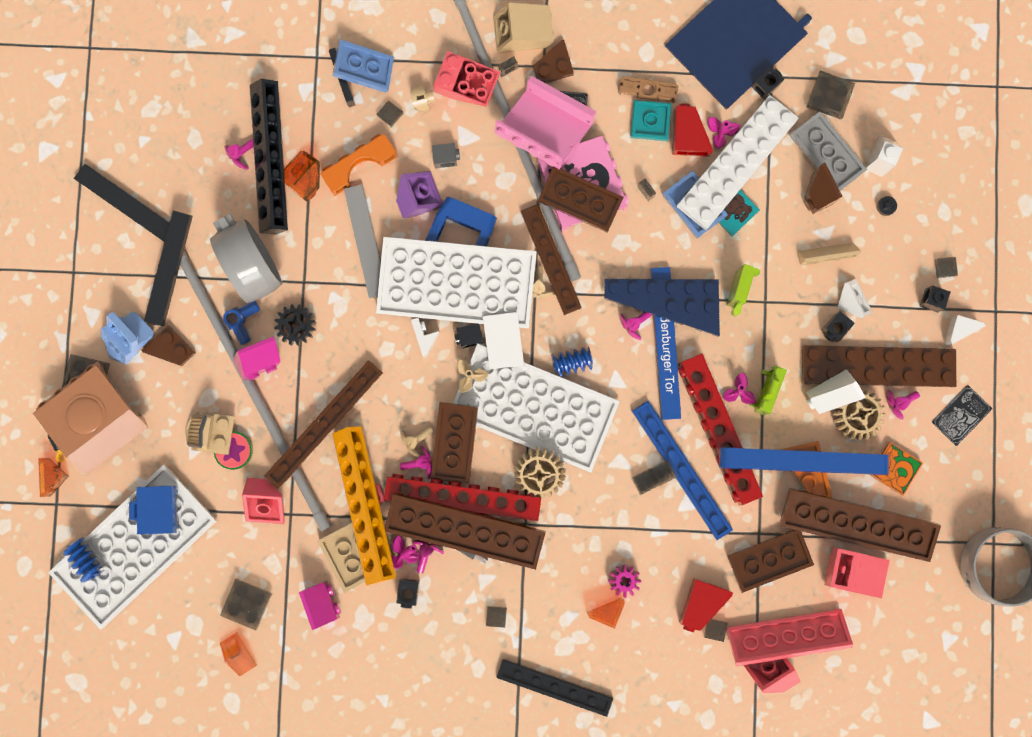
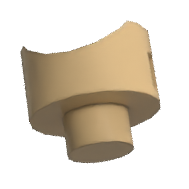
(422, 104)

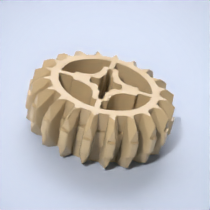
(861, 421)
(547, 471)

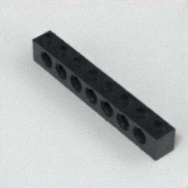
(268, 157)

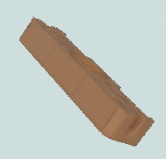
(635, 86)

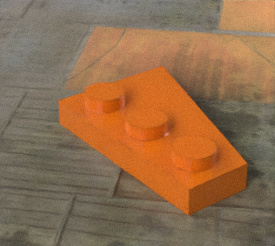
(812, 481)

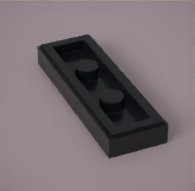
(343, 83)

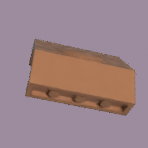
(89, 419)

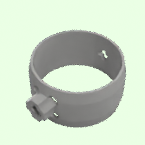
(244, 259)
(968, 566)

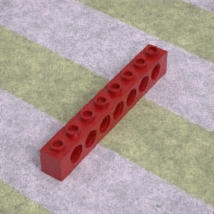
(698, 364)
(531, 511)

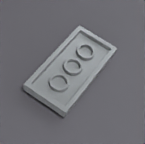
(824, 145)

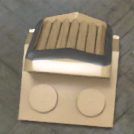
(210, 433)

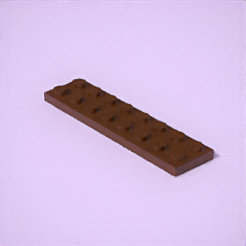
(881, 365)
(859, 525)
(464, 531)

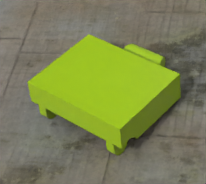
(741, 288)
(770, 390)

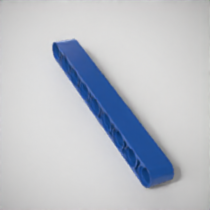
(803, 461)

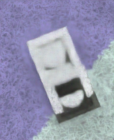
(654, 477)

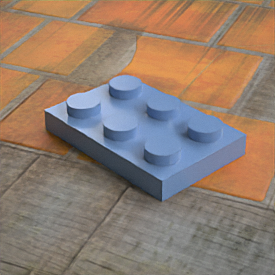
(363, 66)
(677, 193)

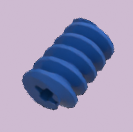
(572, 361)
(82, 560)

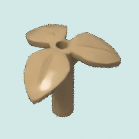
(538, 286)
(465, 368)
(412, 441)

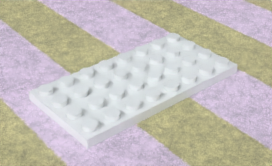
(454, 281)
(540, 410)
(130, 558)

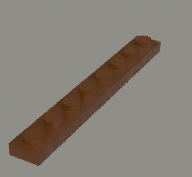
(323, 424)

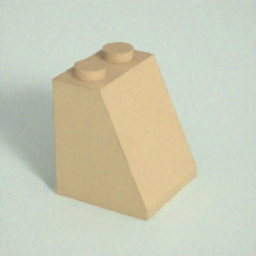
(523, 27)

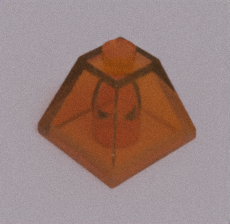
(303, 175)

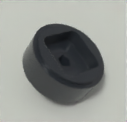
(887, 206)

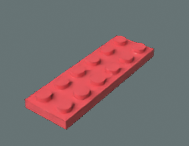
(789, 637)

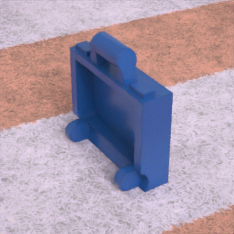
(155, 510)

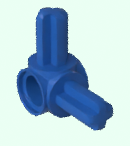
(242, 313)

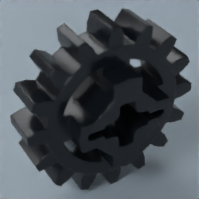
(293, 333)

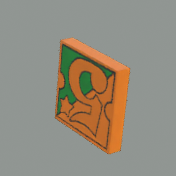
(902, 469)

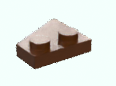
(554, 64)
(169, 347)

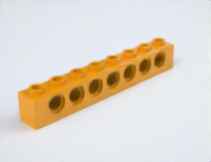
(363, 505)

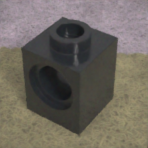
(762, 87)
(935, 299)
(844, 323)
(469, 336)
(408, 584)

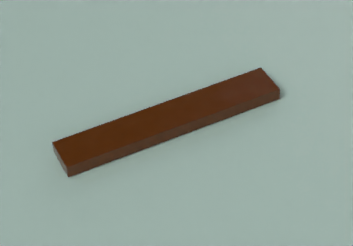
(551, 259)

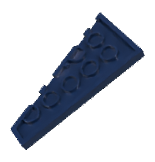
(677, 300)

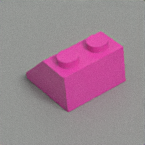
(257, 359)
(320, 604)

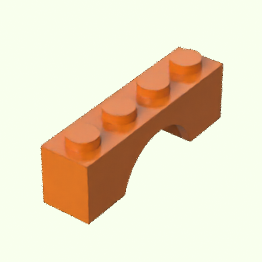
(378, 151)

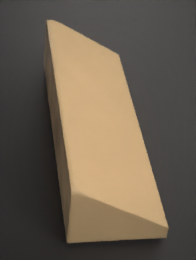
(828, 253)

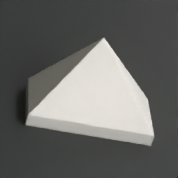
(853, 300)

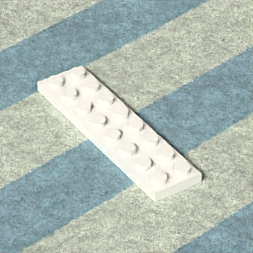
(737, 162)

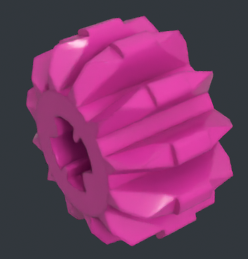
(627, 574)

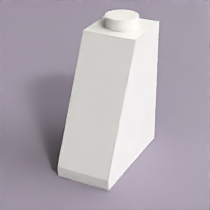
(884, 156)
(834, 393)

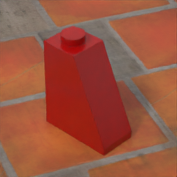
(689, 133)
(702, 604)

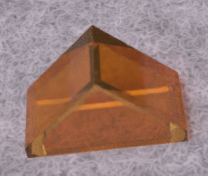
(50, 477)
(608, 613)
(237, 655)

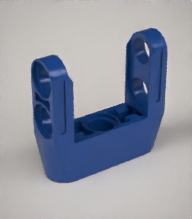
(466, 216)

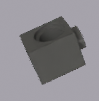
(445, 155)

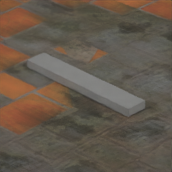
(364, 238)

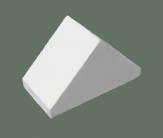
(960, 328)

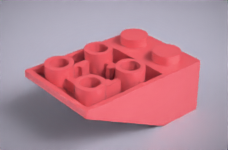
(465, 80)
(856, 572)

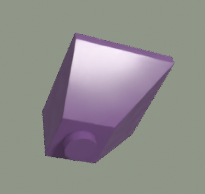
(417, 194)

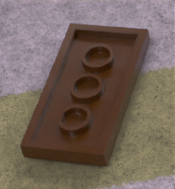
(580, 199)
(454, 442)
(770, 560)

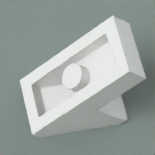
(425, 342)

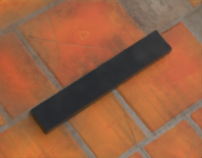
(122, 201)
(168, 268)
(555, 687)

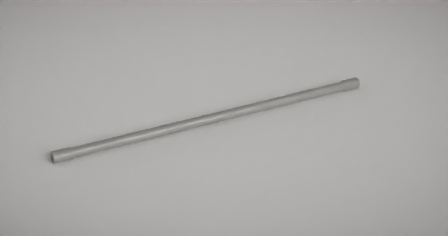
(570, 264)
(318, 514)

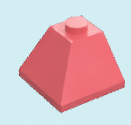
(262, 502)
(773, 675)

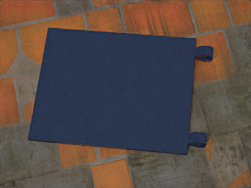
(735, 44)

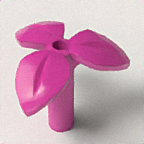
(726, 128)
(234, 152)
(633, 324)
(741, 383)
(900, 403)
(421, 462)
(425, 550)
(409, 553)

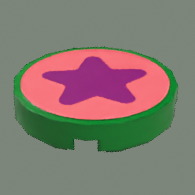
(240, 452)

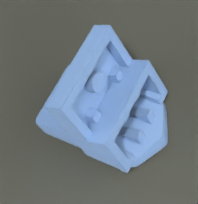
(125, 336)

